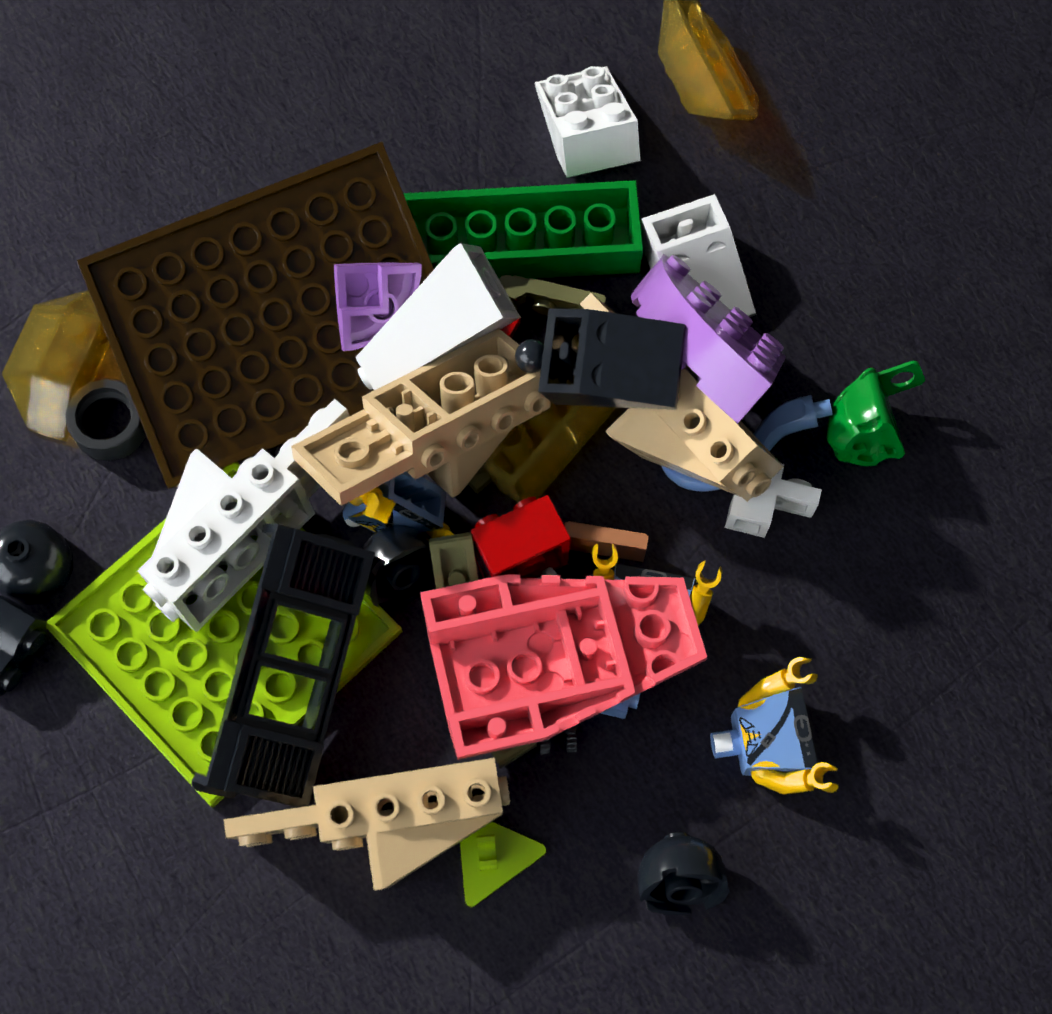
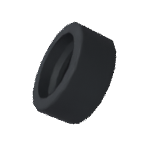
(84, 401)

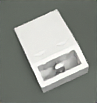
(589, 121)
(704, 241)

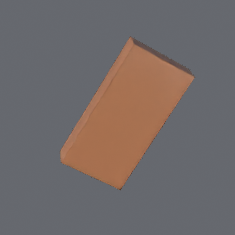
(628, 544)

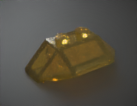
(704, 64)
(54, 359)

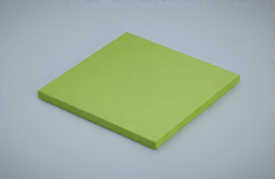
(180, 679)

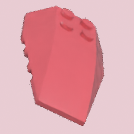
(552, 651)

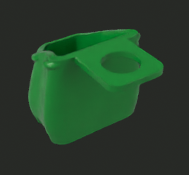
(862, 418)

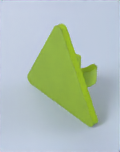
(494, 858)

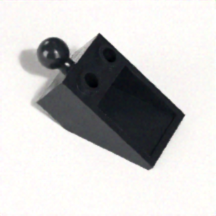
(617, 361)

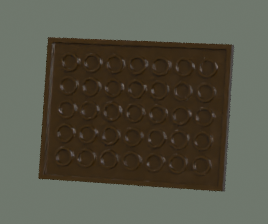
(235, 309)

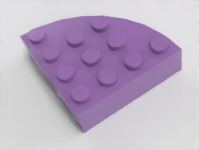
(719, 345)

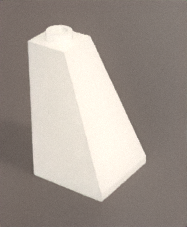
(444, 313)

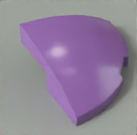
(370, 296)

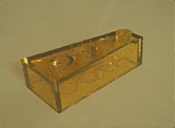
(542, 448)

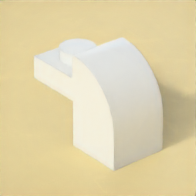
(756, 515)

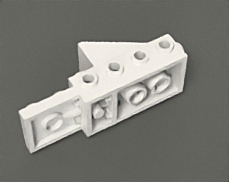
(214, 524)

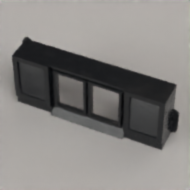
(267, 755)

